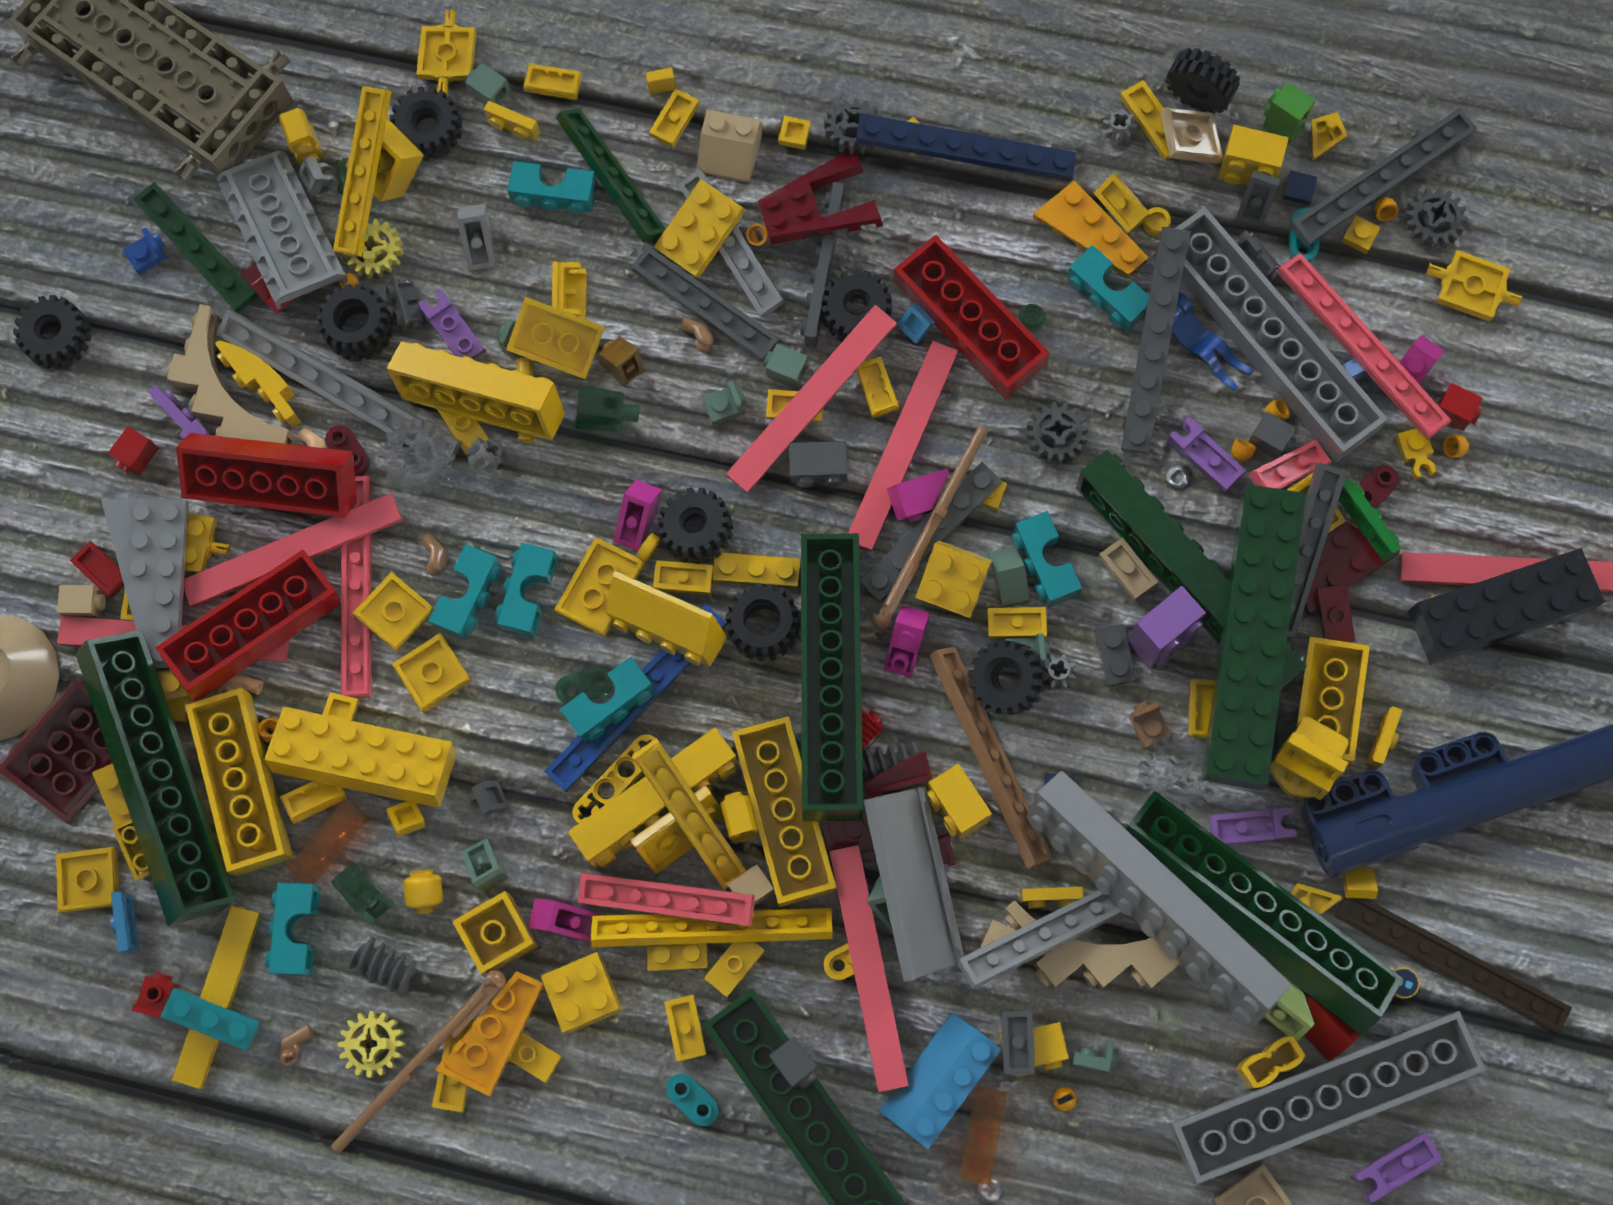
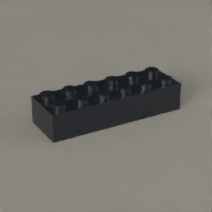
(1505, 606)

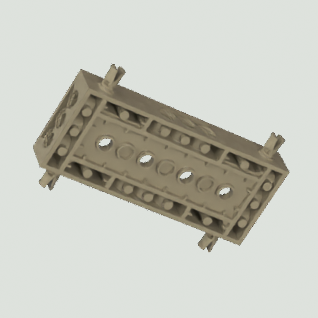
(209, 131)

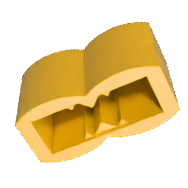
(300, 135)
(739, 818)
(1264, 1067)

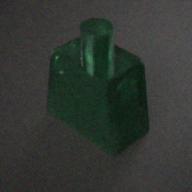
(603, 410)
(361, 890)

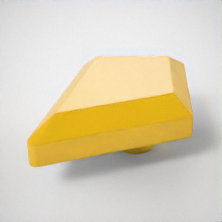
(1326, 134)
(1315, 898)

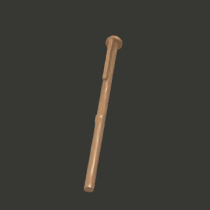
(882, 620)
(454, 1026)

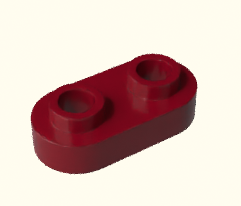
(348, 443)
(1376, 488)

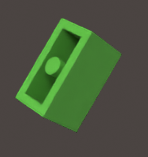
(1288, 111)

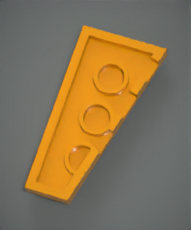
(1084, 222)
(487, 1046)

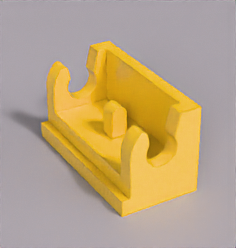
(569, 287)

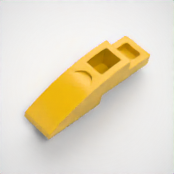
(259, 378)
(123, 826)

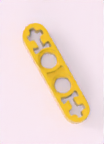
(612, 777)

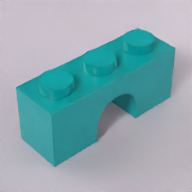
(573, 194)
(1123, 306)
(530, 566)
(1054, 583)
(459, 615)
(590, 718)
(291, 903)
(211, 1019)

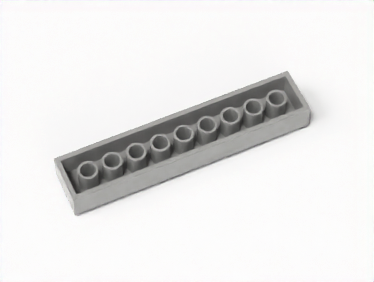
(1277, 339)
(1157, 900)
(1326, 1097)

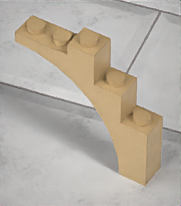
(199, 373)
(1100, 961)

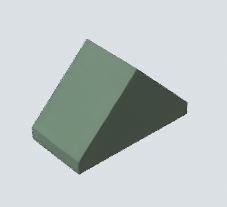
(1009, 576)
(484, 865)

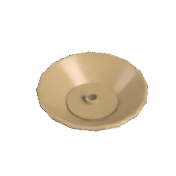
(26, 675)

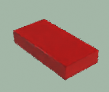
(99, 569)

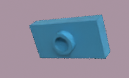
(124, 923)

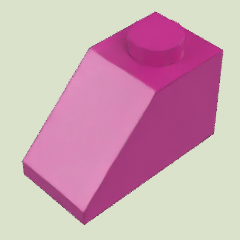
(916, 495)
(637, 514)
(561, 919)

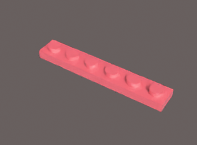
(666, 899)

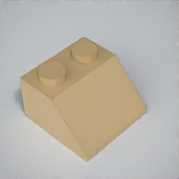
(729, 145)

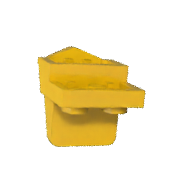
(1309, 760)

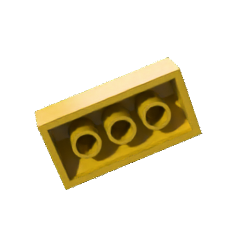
(664, 620)
(1335, 688)

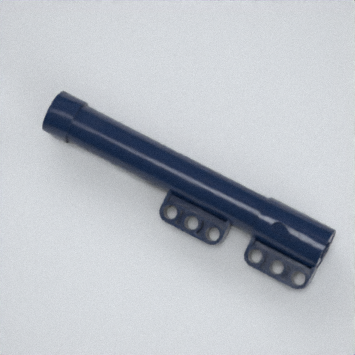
(1450, 798)

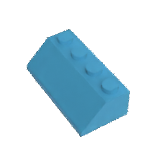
(940, 1080)

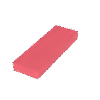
(1290, 467)

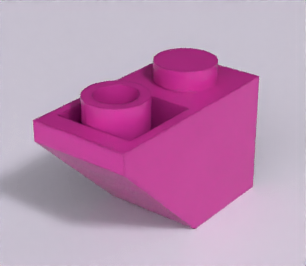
(1421, 358)
(906, 640)

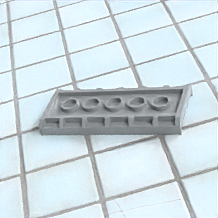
(280, 227)
(914, 882)

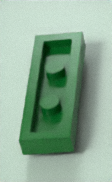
(1368, 520)

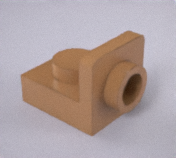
(1148, 723)

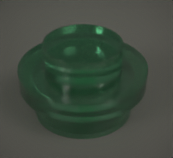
(1032, 317)

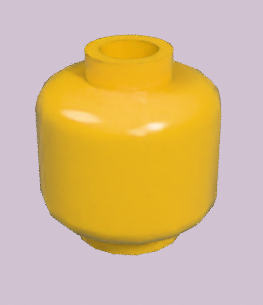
(423, 891)

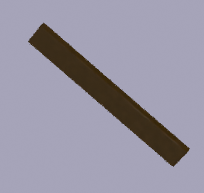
(1454, 963)

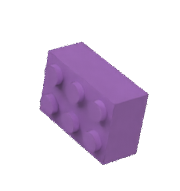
(1165, 628)

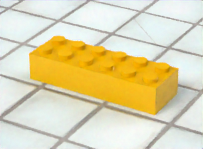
(476, 390)
(361, 757)
(239, 782)
(774, 786)
(640, 806)

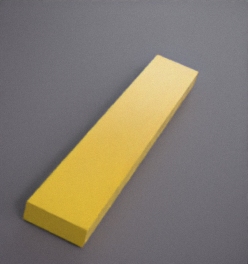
(362, 171)
(689, 812)
(219, 989)

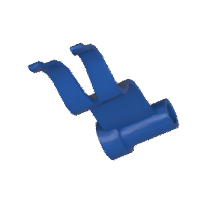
(1202, 342)

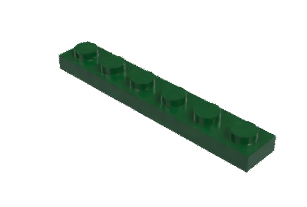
(611, 174)
(195, 247)

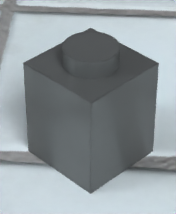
(1273, 436)

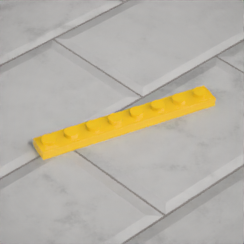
(673, 930)

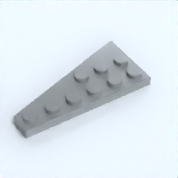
(151, 556)

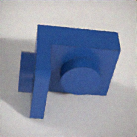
(146, 251)

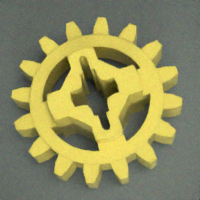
(377, 253)
(371, 1032)

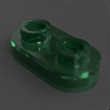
(584, 682)

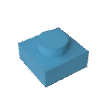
(916, 323)

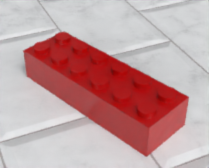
(971, 316)
(266, 474)
(248, 625)

